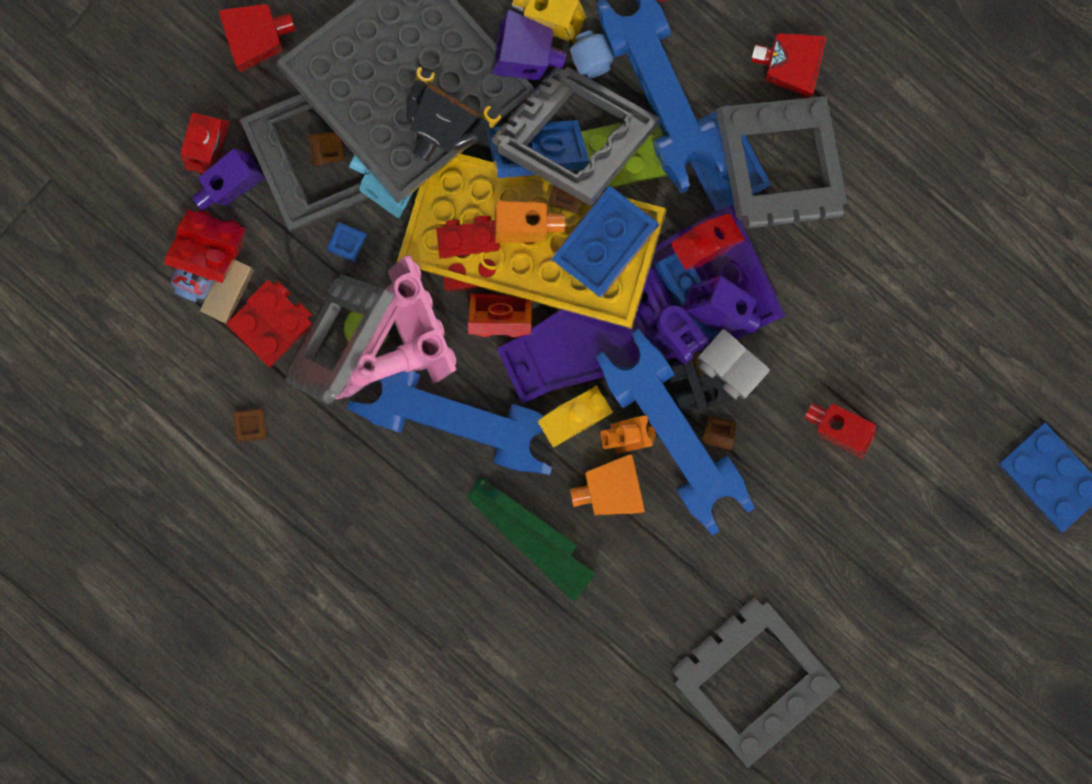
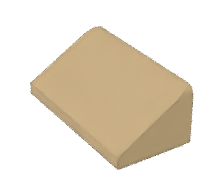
(225, 296)

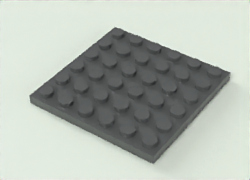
(366, 63)

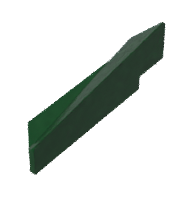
(534, 538)

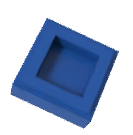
(346, 242)

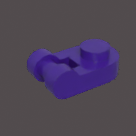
(674, 323)

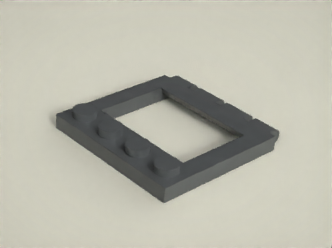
(776, 117)
(604, 164)
(280, 171)
(355, 296)
(784, 713)

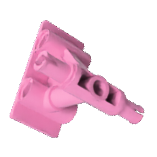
(419, 331)

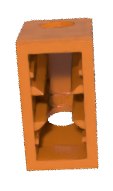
(512, 224)
(611, 489)

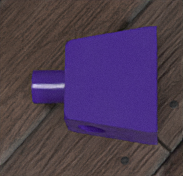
(524, 48)
(236, 171)
(721, 306)

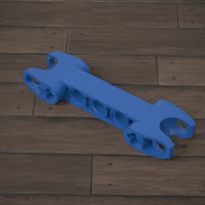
(683, 137)
(645, 385)
(509, 435)

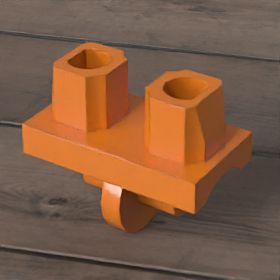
(629, 435)

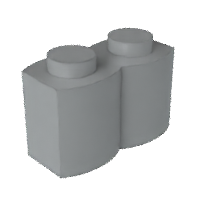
(733, 365)

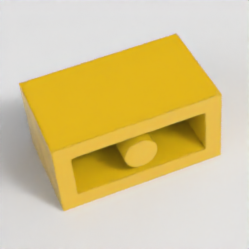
(575, 416)

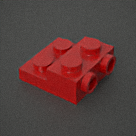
(466, 240)
(205, 245)
(499, 315)
(270, 322)

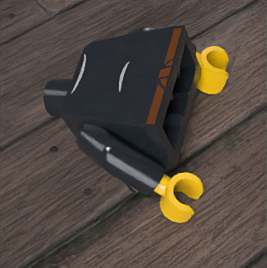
(443, 119)

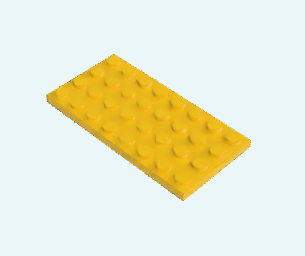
(523, 270)

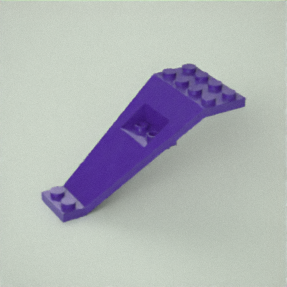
(566, 344)

